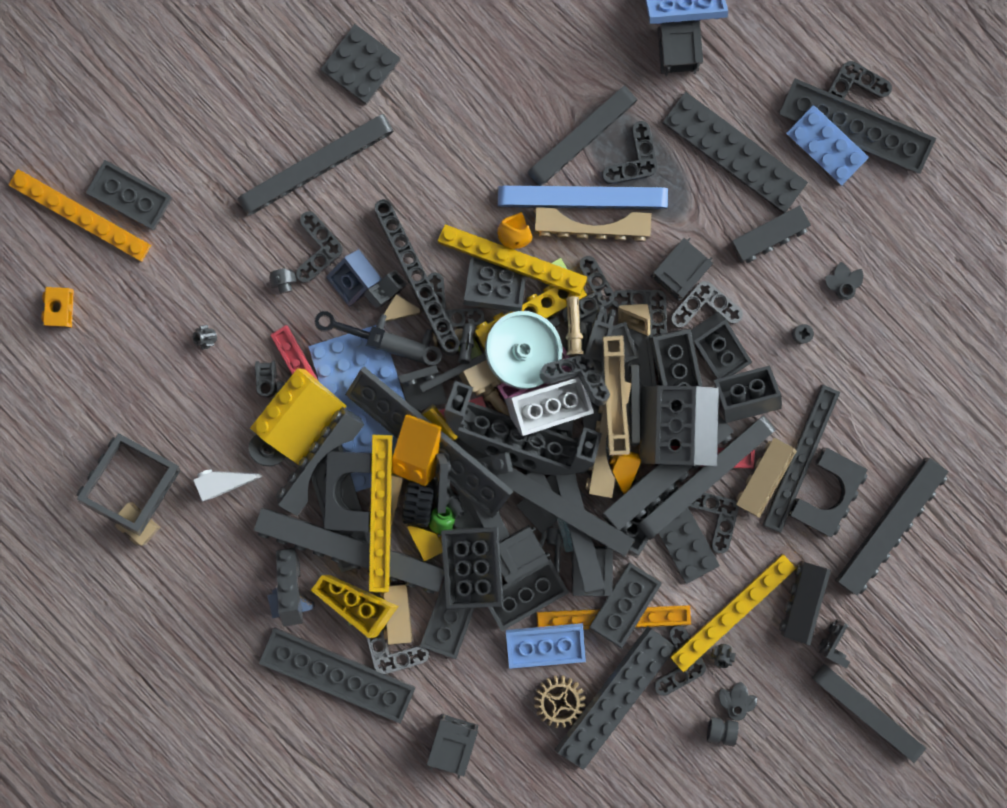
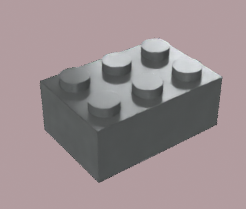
(748, 394)

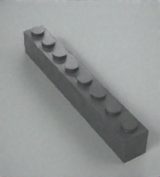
(653, 485)
(891, 526)

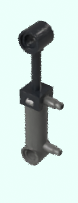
(386, 341)

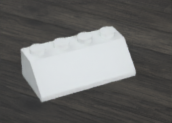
(549, 406)

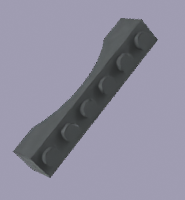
(342, 429)

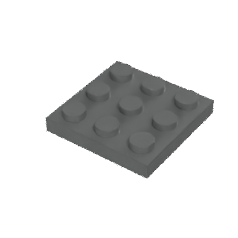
(360, 64)
(493, 286)

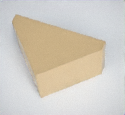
(400, 309)
(636, 317)

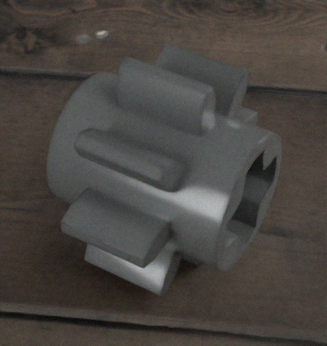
(204, 337)
(723, 656)

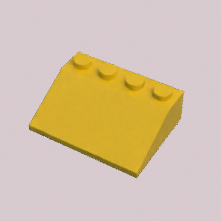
(297, 415)

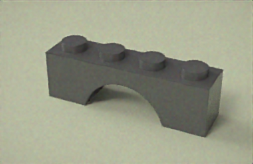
(287, 586)

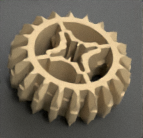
(556, 709)

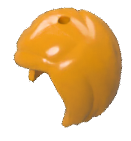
(514, 232)

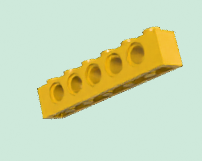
(534, 302)

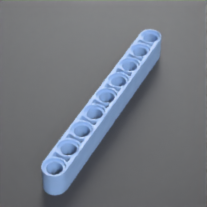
(583, 197)

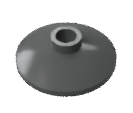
(256, 450)

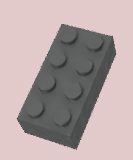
(675, 360)
(529, 595)

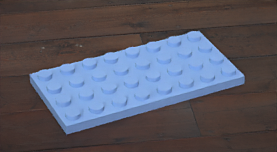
(336, 366)

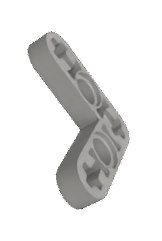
(709, 300)
(384, 655)

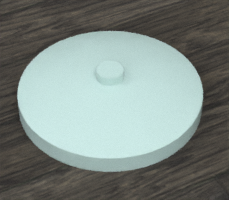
(520, 348)

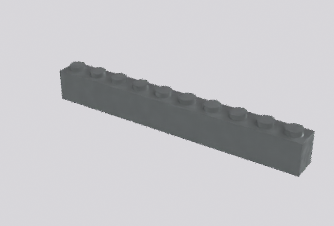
(345, 548)

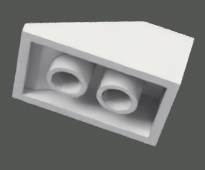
(216, 483)

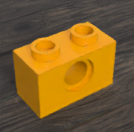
(63, 317)

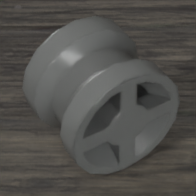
(798, 334)

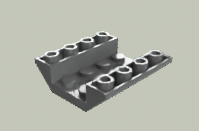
(692, 425)

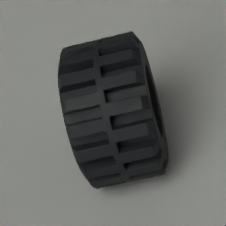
(418, 503)

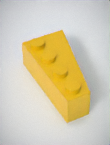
(356, 605)

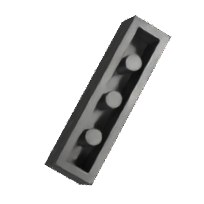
(769, 234)

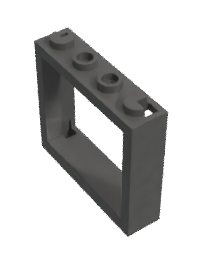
(155, 499)

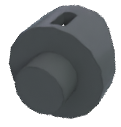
(282, 279)

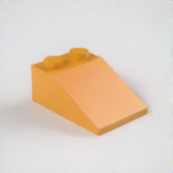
(416, 450)

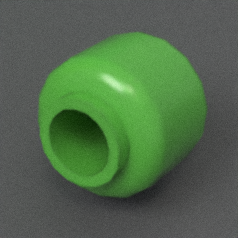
(441, 521)

